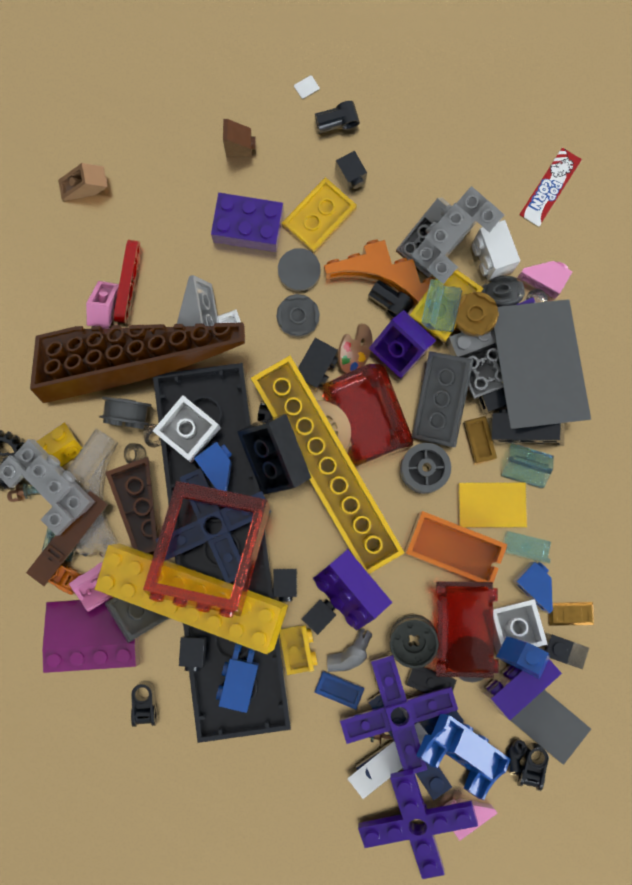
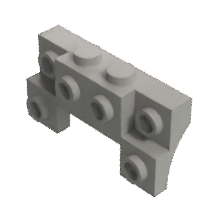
(451, 229)
(51, 481)

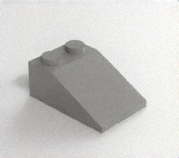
(198, 303)

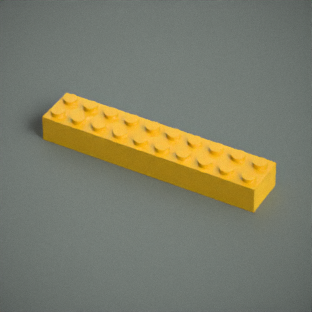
(329, 465)

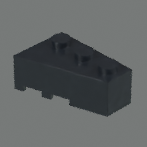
(537, 434)

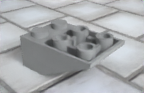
(419, 233)
(486, 368)

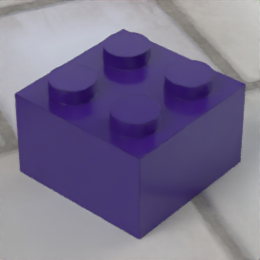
(402, 344)

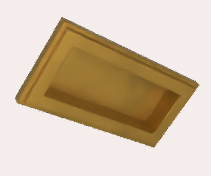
(480, 439)
(572, 614)

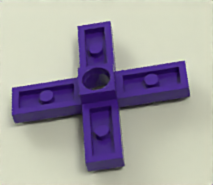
(393, 696)
(421, 836)

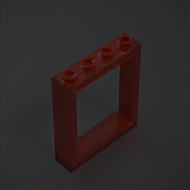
(205, 602)

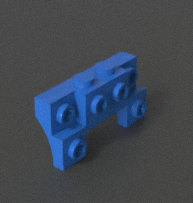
(466, 748)

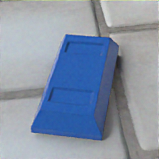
(339, 690)

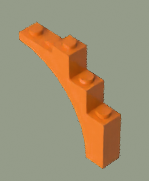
(377, 265)

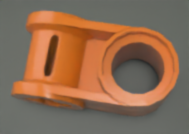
(63, 577)

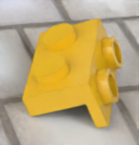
(61, 444)
(297, 650)

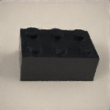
(274, 454)

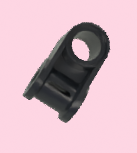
(143, 709)
(533, 771)

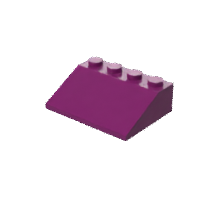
(84, 639)

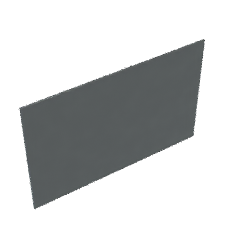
(540, 364)

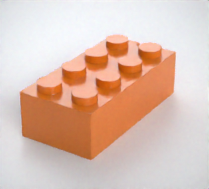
(455, 548)

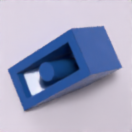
(216, 465)
(536, 585)
(523, 656)

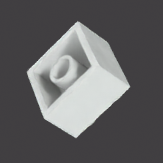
(496, 251)
(187, 429)
(518, 622)

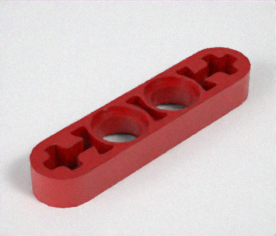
(127, 281)

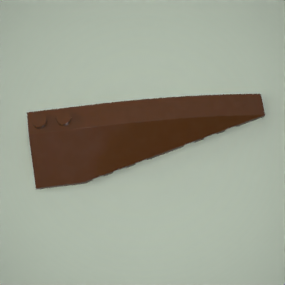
(101, 358)

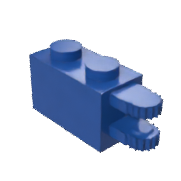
(238, 681)

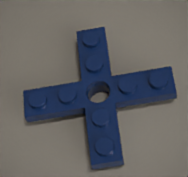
(196, 534)
(433, 778)

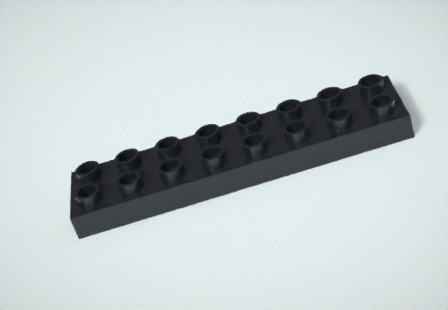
(224, 398)

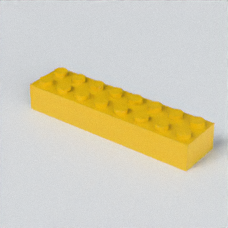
(125, 575)

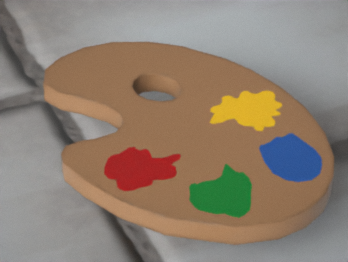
(351, 352)

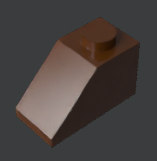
(237, 139)

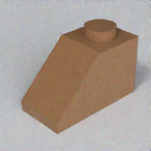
(82, 182)

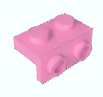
(84, 589)

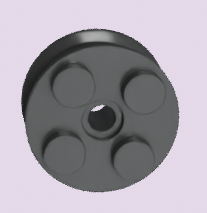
(126, 411)
(416, 477)

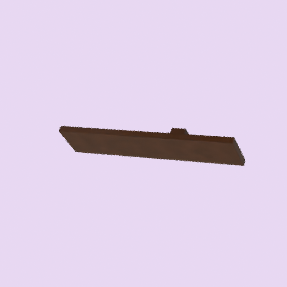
(62, 545)

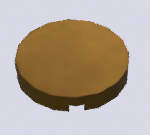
(476, 314)

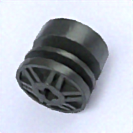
(414, 654)

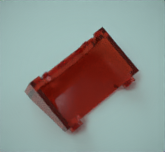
(372, 411)
(466, 630)

